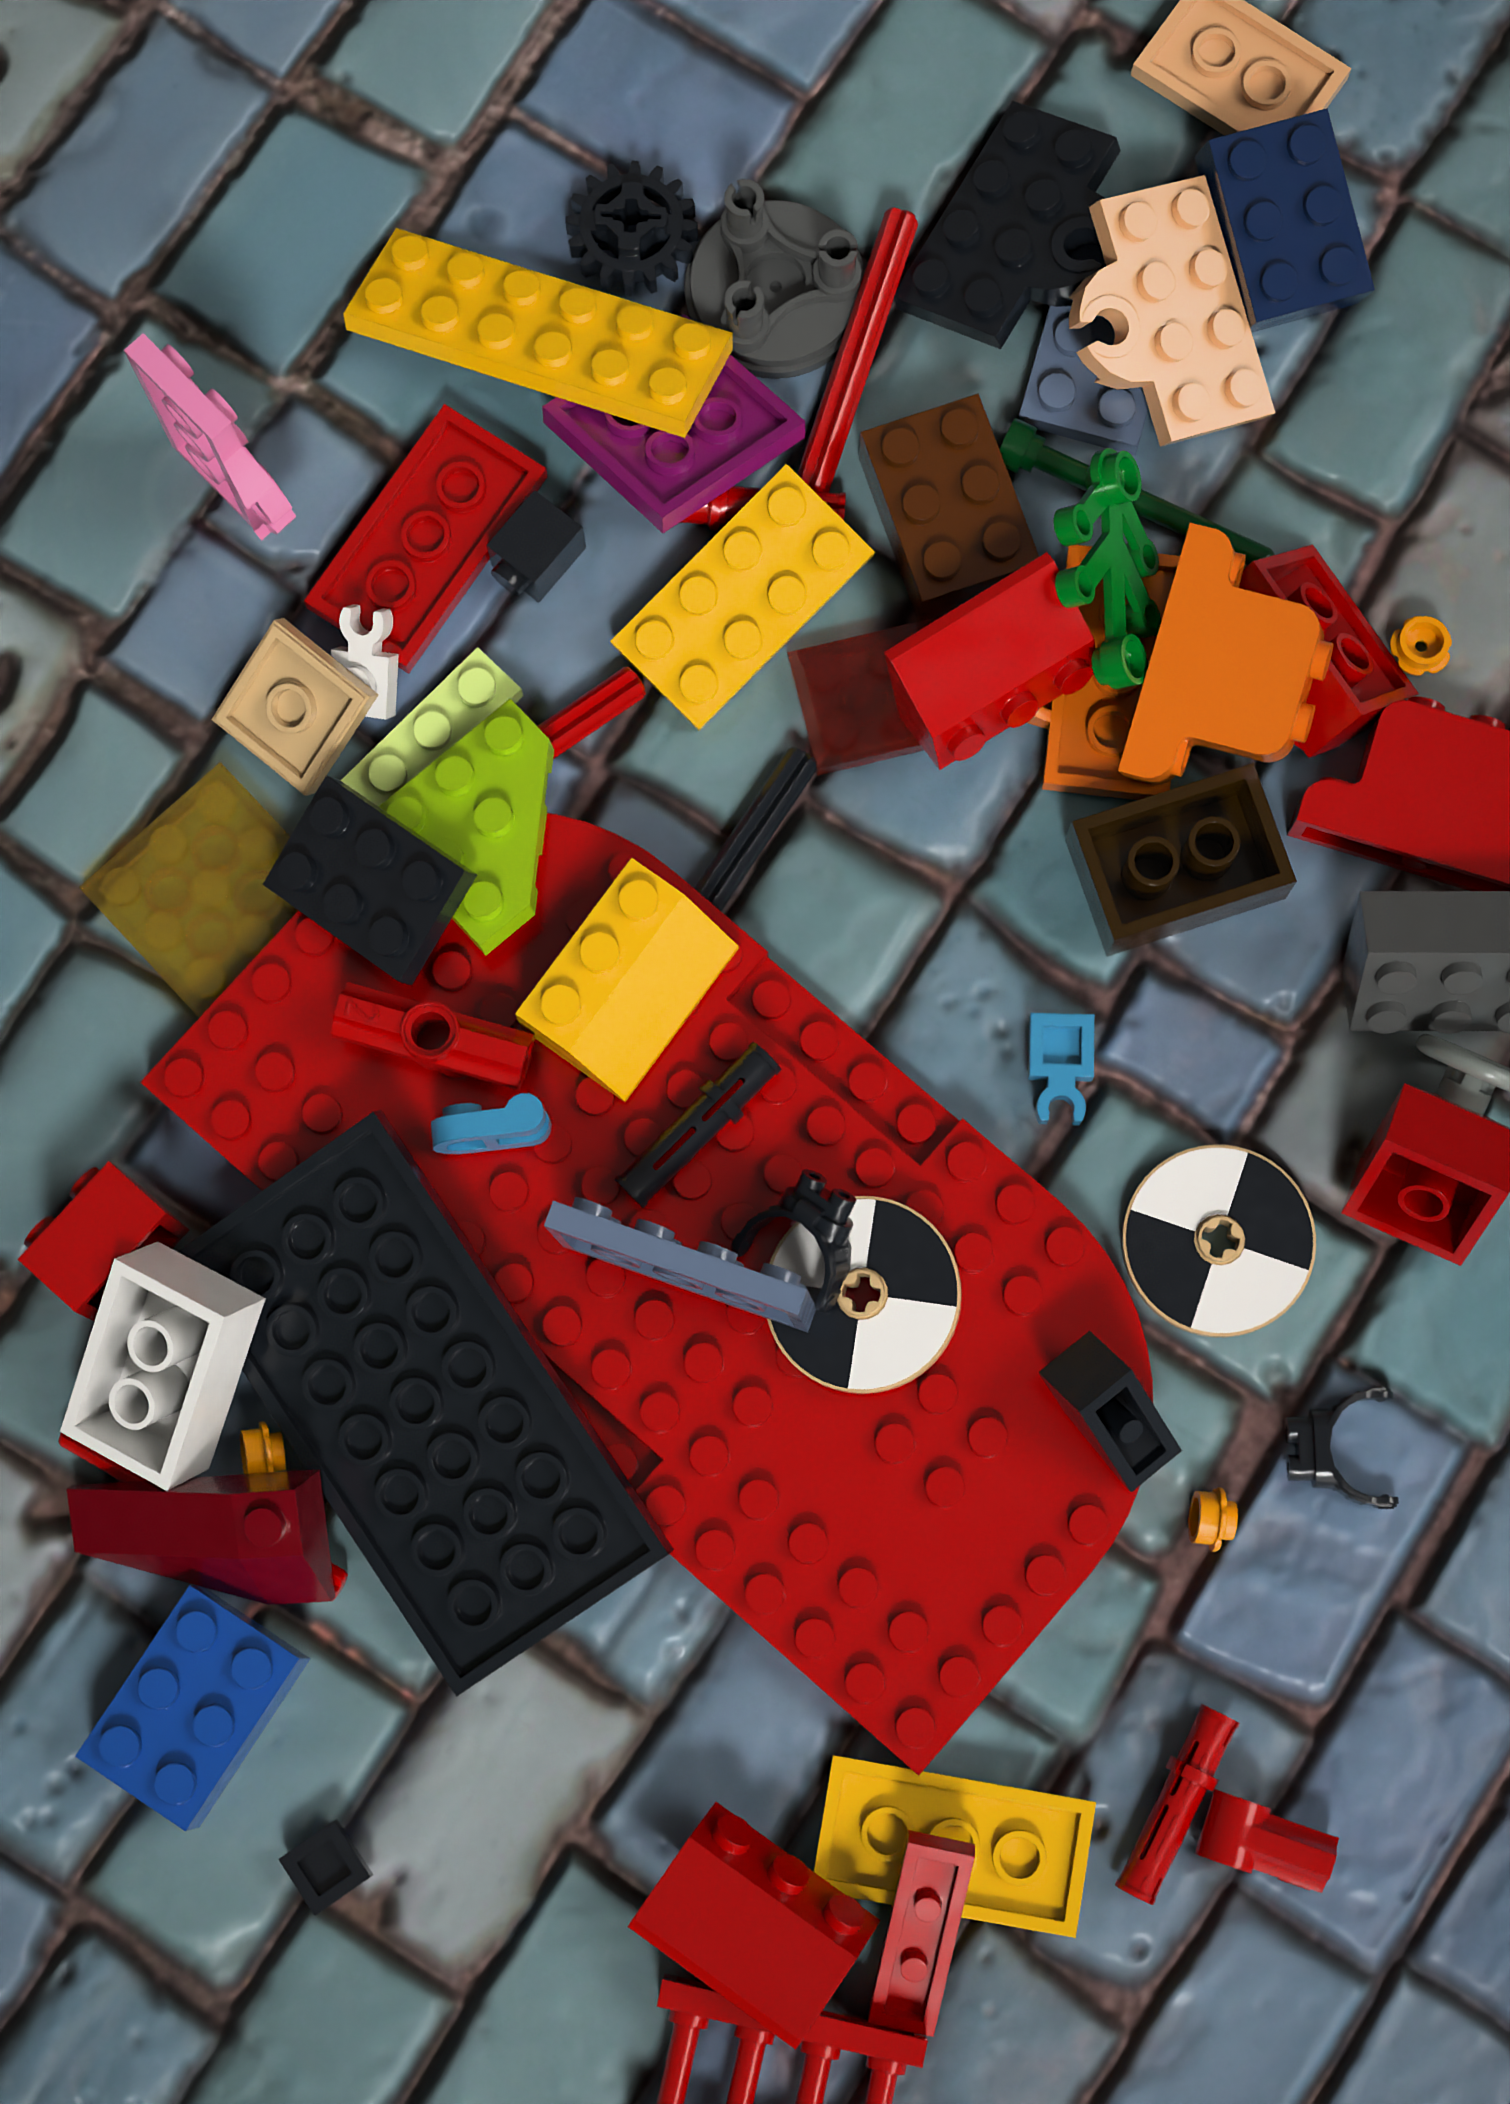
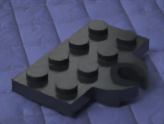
(1012, 228)

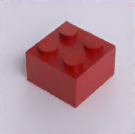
(101, 1223)

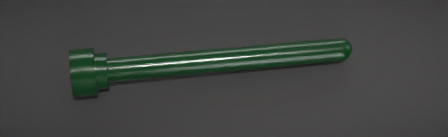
(1026, 450)

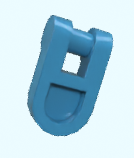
(472, 1130)

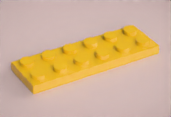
(539, 332)

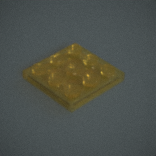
(194, 888)

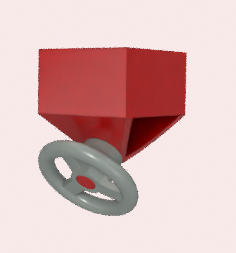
(1437, 1159)

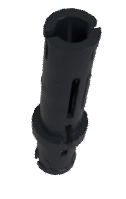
(753, 1068)

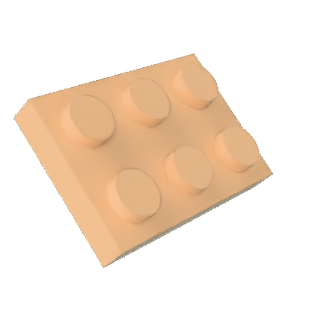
(1237, 66)

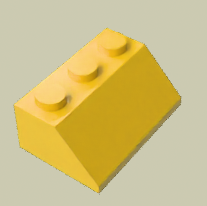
(627, 980)

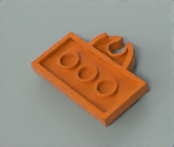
(1093, 724)

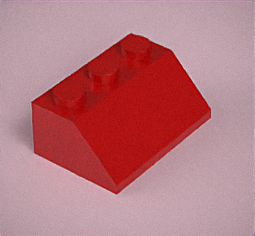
(990, 663)
(1361, 670)
(755, 1924)

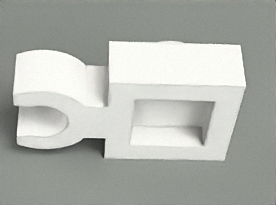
(366, 658)

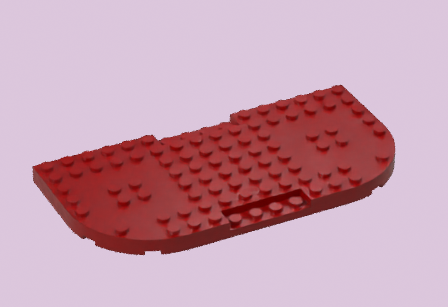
(868, 1537)

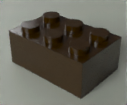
(1180, 859)

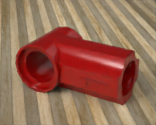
(1252, 1838)

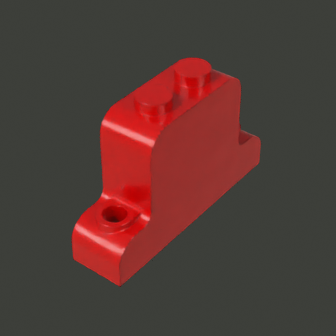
(1423, 798)

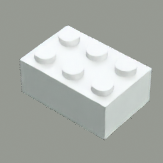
(162, 1365)

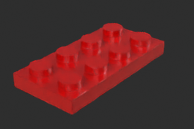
(428, 533)

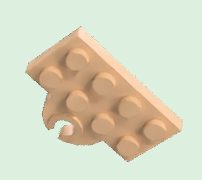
(1171, 312)

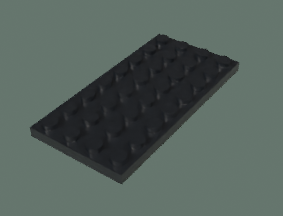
(427, 1406)

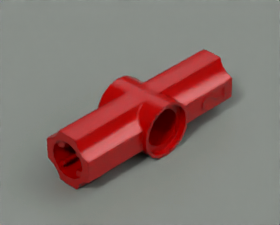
(392, 1026)

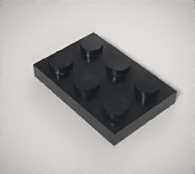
(369, 880)

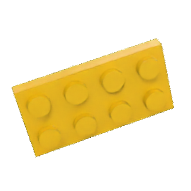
(742, 597)
(1025, 1841)

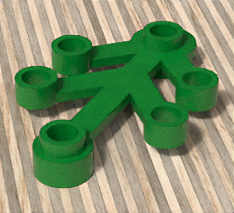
(1111, 487)

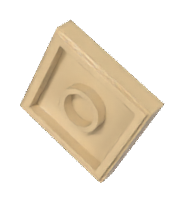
(294, 706)

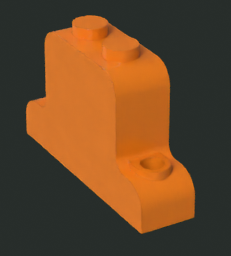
(1223, 668)

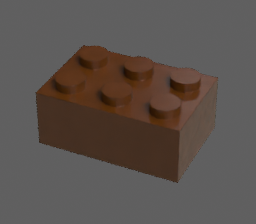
(946, 504)

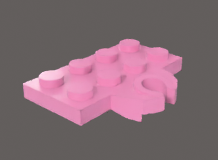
(207, 438)

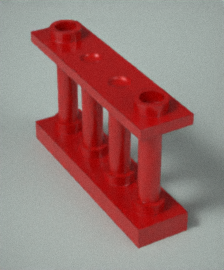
(695, 2003)

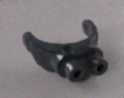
(824, 1216)
(1313, 1453)

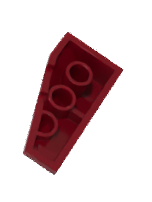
(224, 1533)

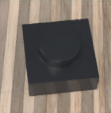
(325, 1867)

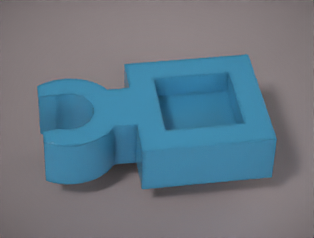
(1061, 1054)

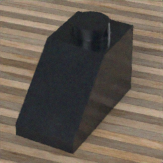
(1110, 1410)

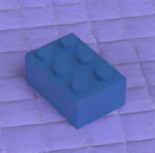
(192, 1707)

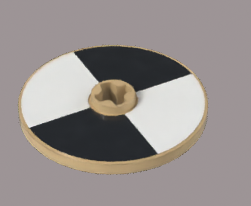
(1173, 1262)
(893, 1336)

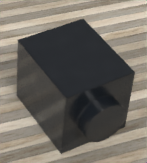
(535, 548)

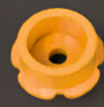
(1424, 630)
(262, 1450)
(1212, 1518)

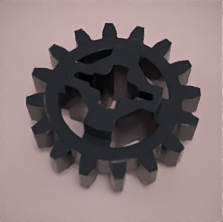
(623, 202)

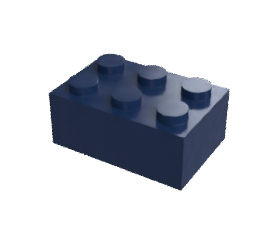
(1287, 219)

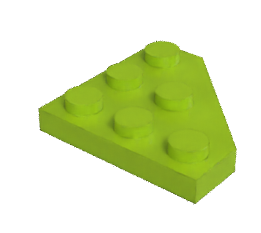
(489, 814)

